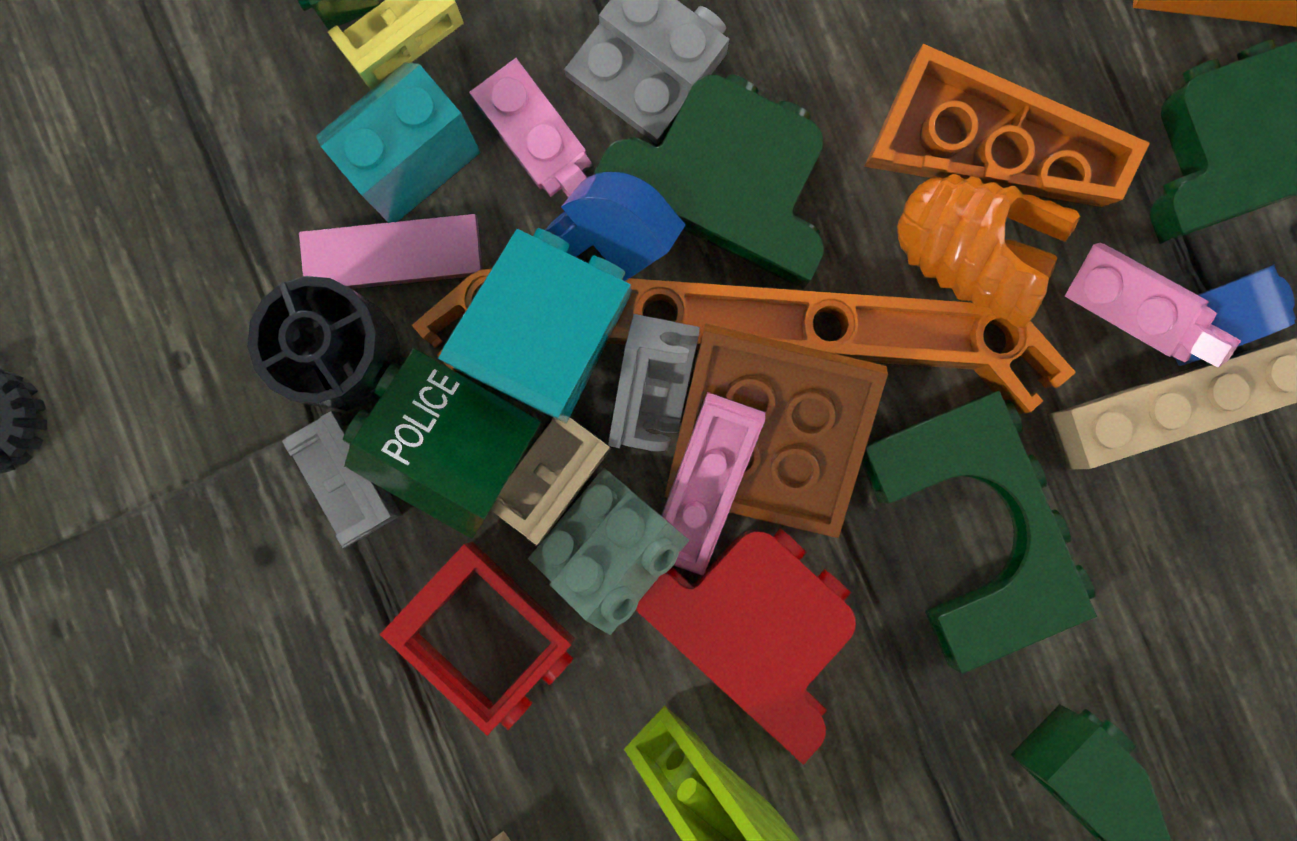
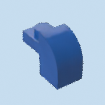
(621, 219)
(1251, 306)

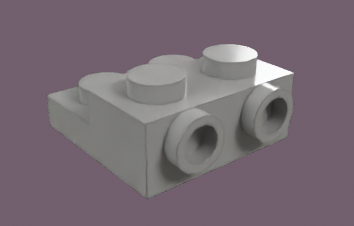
(648, 59)

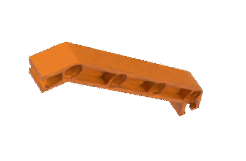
(871, 327)

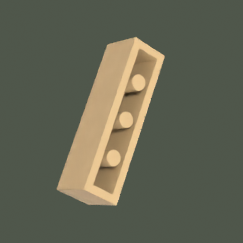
(1177, 406)

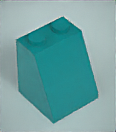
(400, 141)
(539, 323)

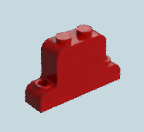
(759, 631)

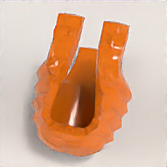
(958, 236)

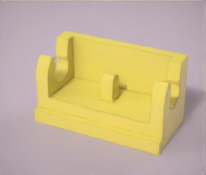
(394, 35)

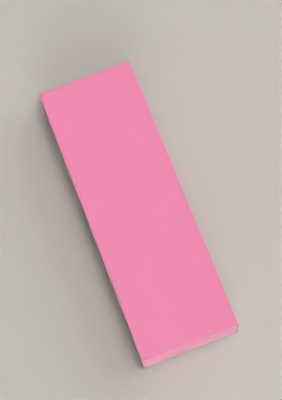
(394, 251)
(711, 476)

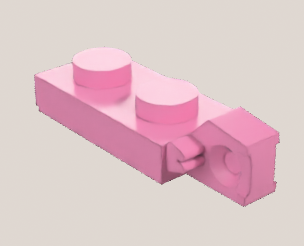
(532, 129)
(1150, 307)

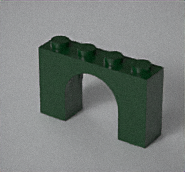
(1039, 585)

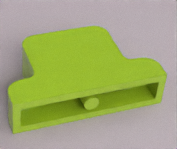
(697, 789)

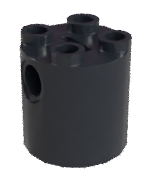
(321, 343)

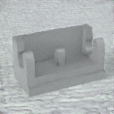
(652, 382)
(348, 500)

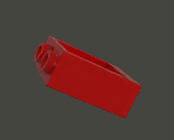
(406, 640)

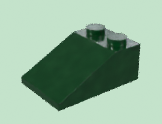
(1093, 776)

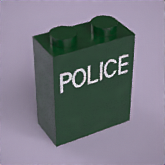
(438, 441)

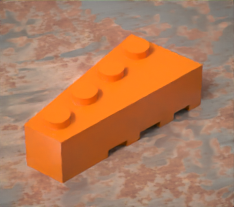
(985, 127)

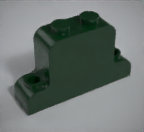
(1231, 140)
(735, 174)

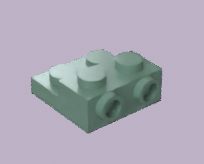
(607, 552)

